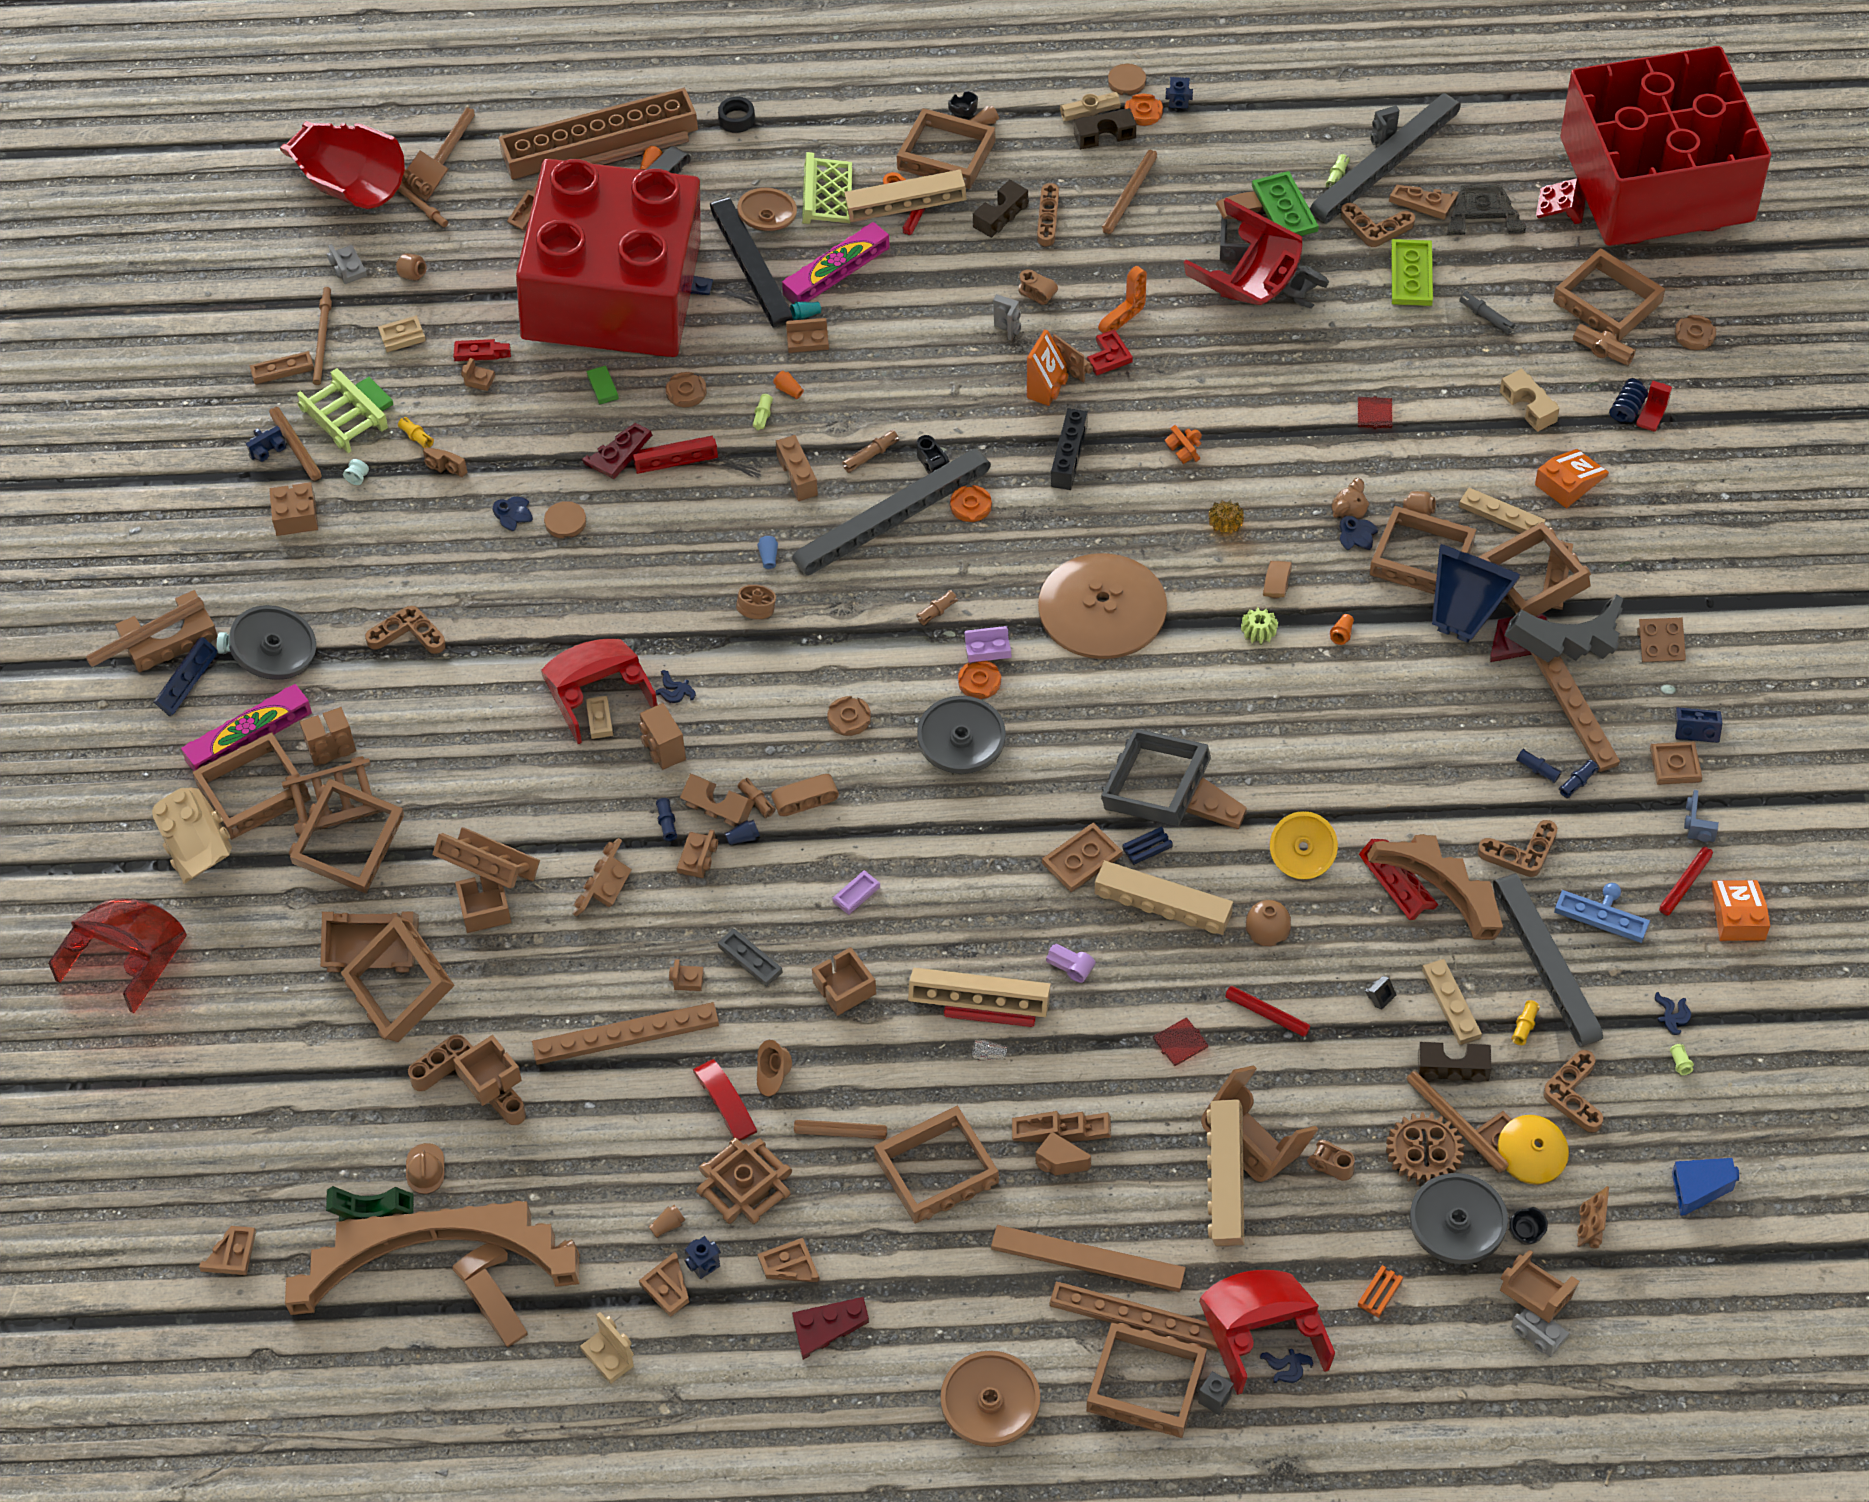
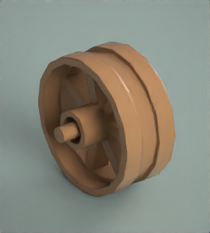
(756, 601)

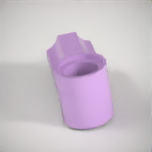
(1076, 965)

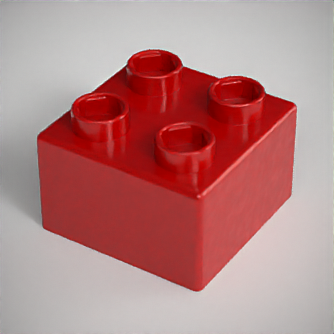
(1664, 145)
(609, 257)

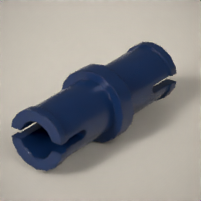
(1538, 765)
(1578, 778)
(666, 819)

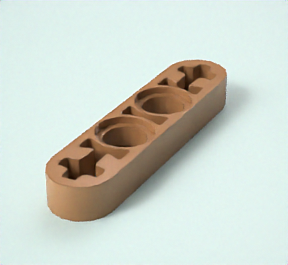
(1045, 214)

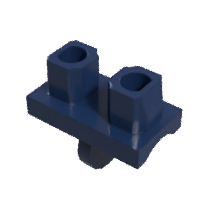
(264, 442)

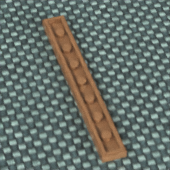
(1088, 1258)
(1133, 1314)

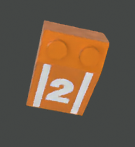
(1045, 370)
(1569, 476)
(1740, 910)

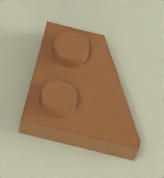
(232, 1252)
(789, 1262)
(666, 1285)

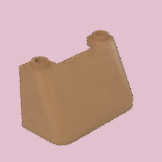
(348, 934)

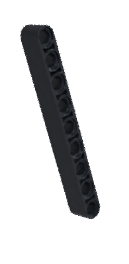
(751, 262)

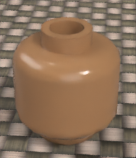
(411, 266)
(1420, 502)

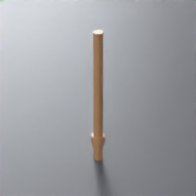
(431, 212)
(325, 307)

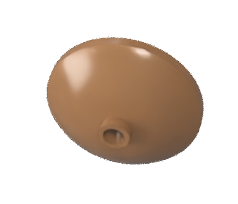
(767, 209)

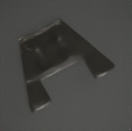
(1484, 203)

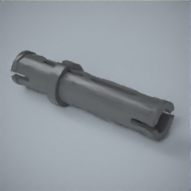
(1480, 308)

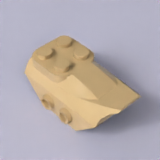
(191, 832)

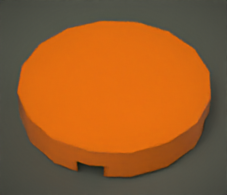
(1145, 109)
(970, 503)
(979, 679)

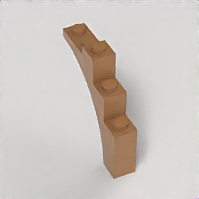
(1449, 874)

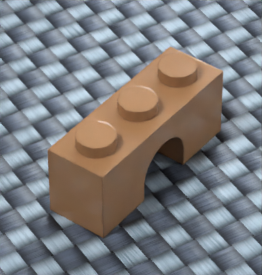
(800, 472)
(699, 793)

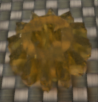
(1226, 516)

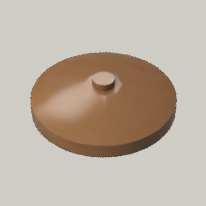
(990, 1398)

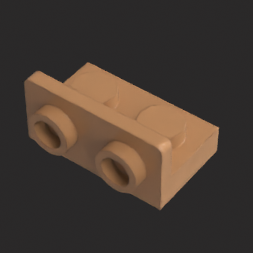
(807, 335)
(697, 854)

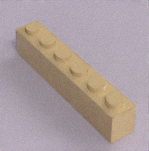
(905, 195)
(1163, 898)
(979, 992)
(1226, 1173)

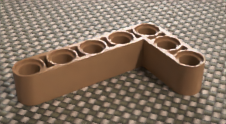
(435, 1072)

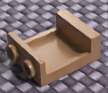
(1537, 1288)

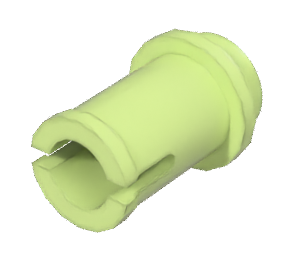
(1683, 1064)

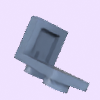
(1697, 828)

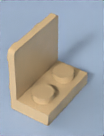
(609, 1350)

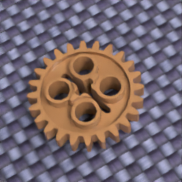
(1446, 1148)

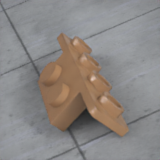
(606, 881)

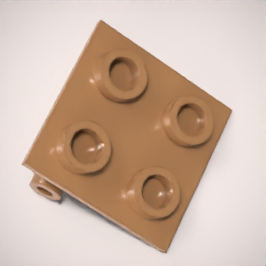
(423, 175)
(1075, 361)
(1662, 639)
(1593, 1219)

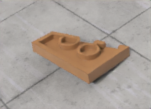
(1430, 203)
(1216, 805)

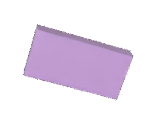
(856, 892)

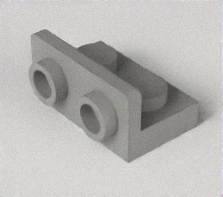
(346, 263)
(1007, 315)
(1544, 1335)

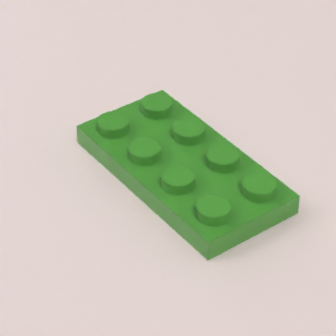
(1285, 203)

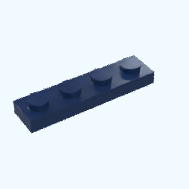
(185, 676)

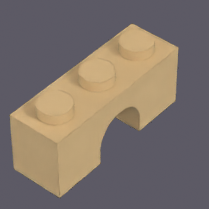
(1521, 387)

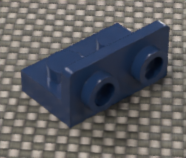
(1698, 725)

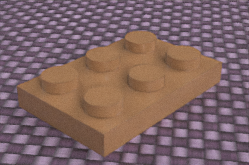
(1081, 857)

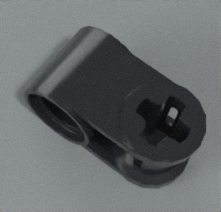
(930, 453)

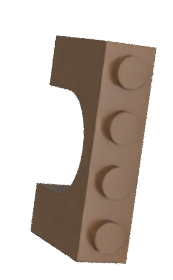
(155, 651)

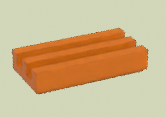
(1390, 1275)

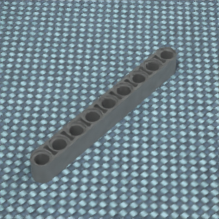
(1548, 960)

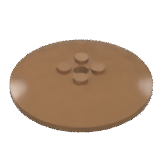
(1108, 628)

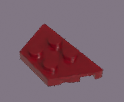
(1505, 648)

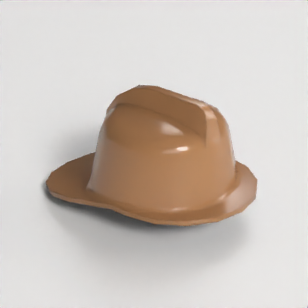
(772, 1067)
(425, 1168)

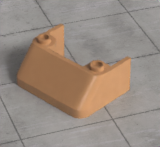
(1261, 1152)

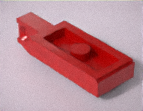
(480, 350)

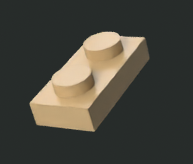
(599, 717)

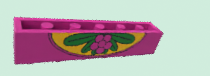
(836, 264)
(265, 718)

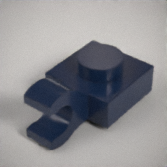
(701, 285)

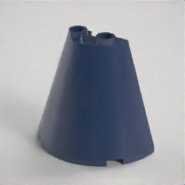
(1468, 592)

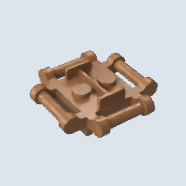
(744, 1180)

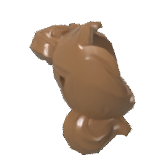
(1351, 501)

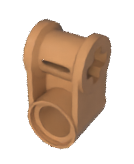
(1038, 288)
(1329, 1157)

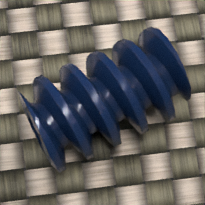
(1629, 401)

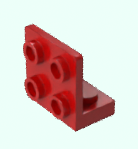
(1560, 198)

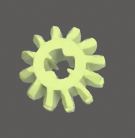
(1259, 625)

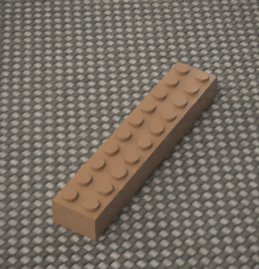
(598, 131)

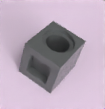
(1215, 1393)

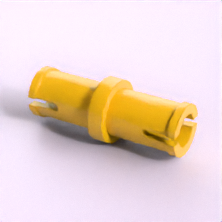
(415, 432)
(1525, 1022)

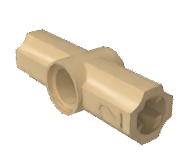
(1090, 106)

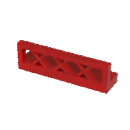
(675, 454)
(1401, 885)

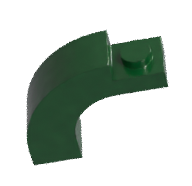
(362, 1207)

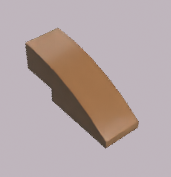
(495, 1308)

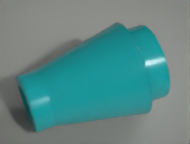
(804, 310)

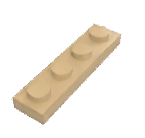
(1498, 511)
(1451, 1001)

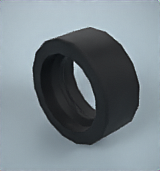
(736, 104)

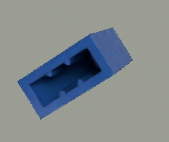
(1702, 1181)

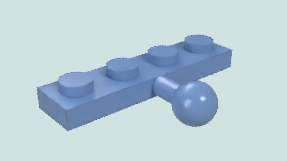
(1603, 915)

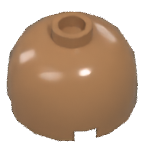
(1268, 923)

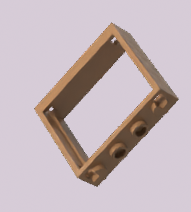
(925, 166)
(1624, 275)
(1409, 575)
(1554, 594)
(261, 812)
(378, 853)
(439, 987)
(919, 1134)
(1136, 1414)

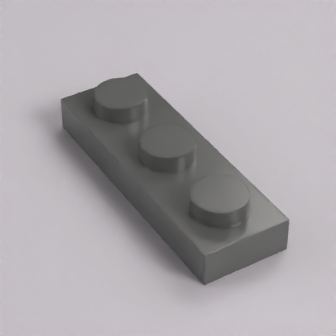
(750, 957)

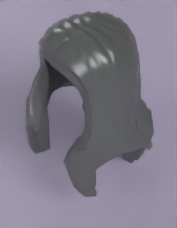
(1302, 281)

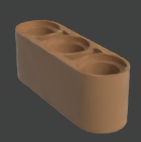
(805, 794)

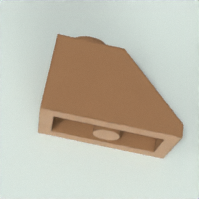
(1061, 1156)

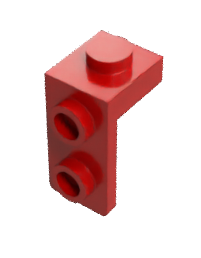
(1655, 406)

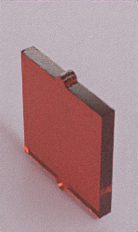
(1374, 412)
(1180, 1041)

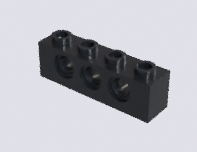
(1069, 449)

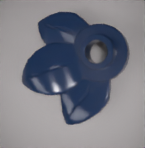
(514, 512)
(1358, 535)

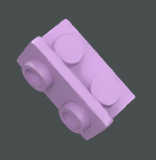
(987, 644)

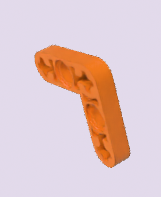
(1131, 306)

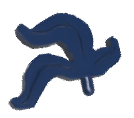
(680, 689)
(1671, 1021)
(1295, 1360)

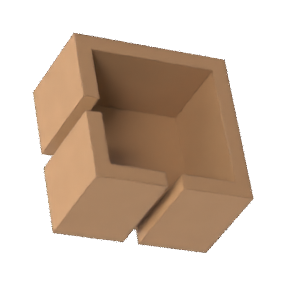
(293, 509)
(662, 736)
(328, 746)
(484, 908)
(848, 985)
(485, 1070)

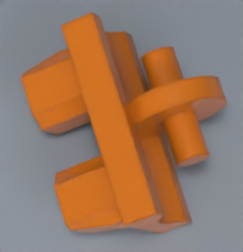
(1188, 451)

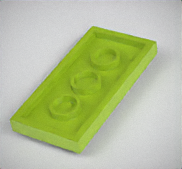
(1411, 272)

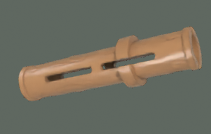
(876, 447)

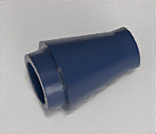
(744, 832)

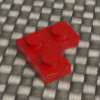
(1113, 353)

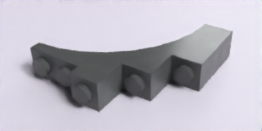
(1574, 640)

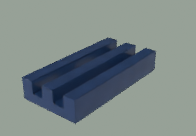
(1146, 842)

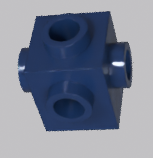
(1179, 92)
(702, 1257)

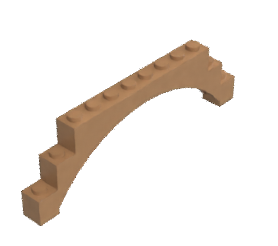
(369, 1238)

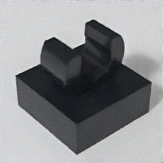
(1381, 992)

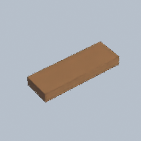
(281, 367)

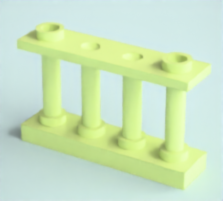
(351, 394)

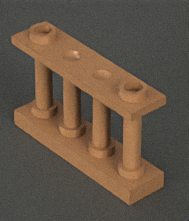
(348, 811)
(486, 857)

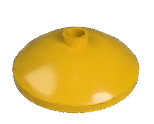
(1313, 831)
(1527, 1161)

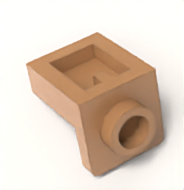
(476, 376)
(686, 977)

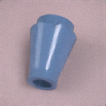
(768, 551)

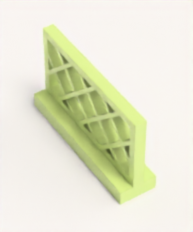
(810, 193)

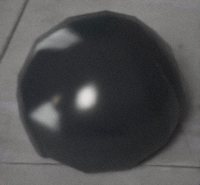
(964, 105)
(1528, 1225)

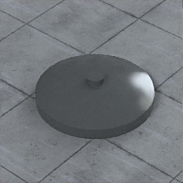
(272, 642)
(961, 734)
(1458, 1218)

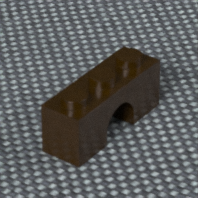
(1119, 123)
(992, 219)
(1435, 1064)

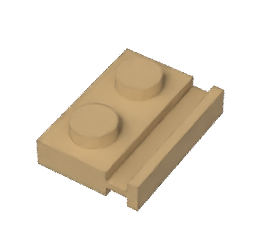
(401, 333)

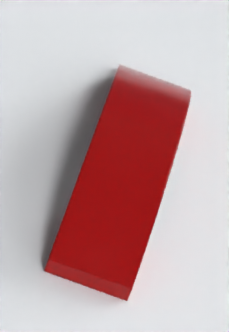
(726, 1099)

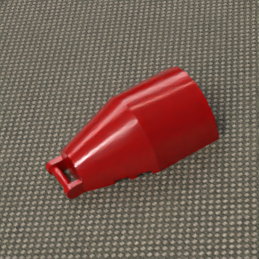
(348, 161)

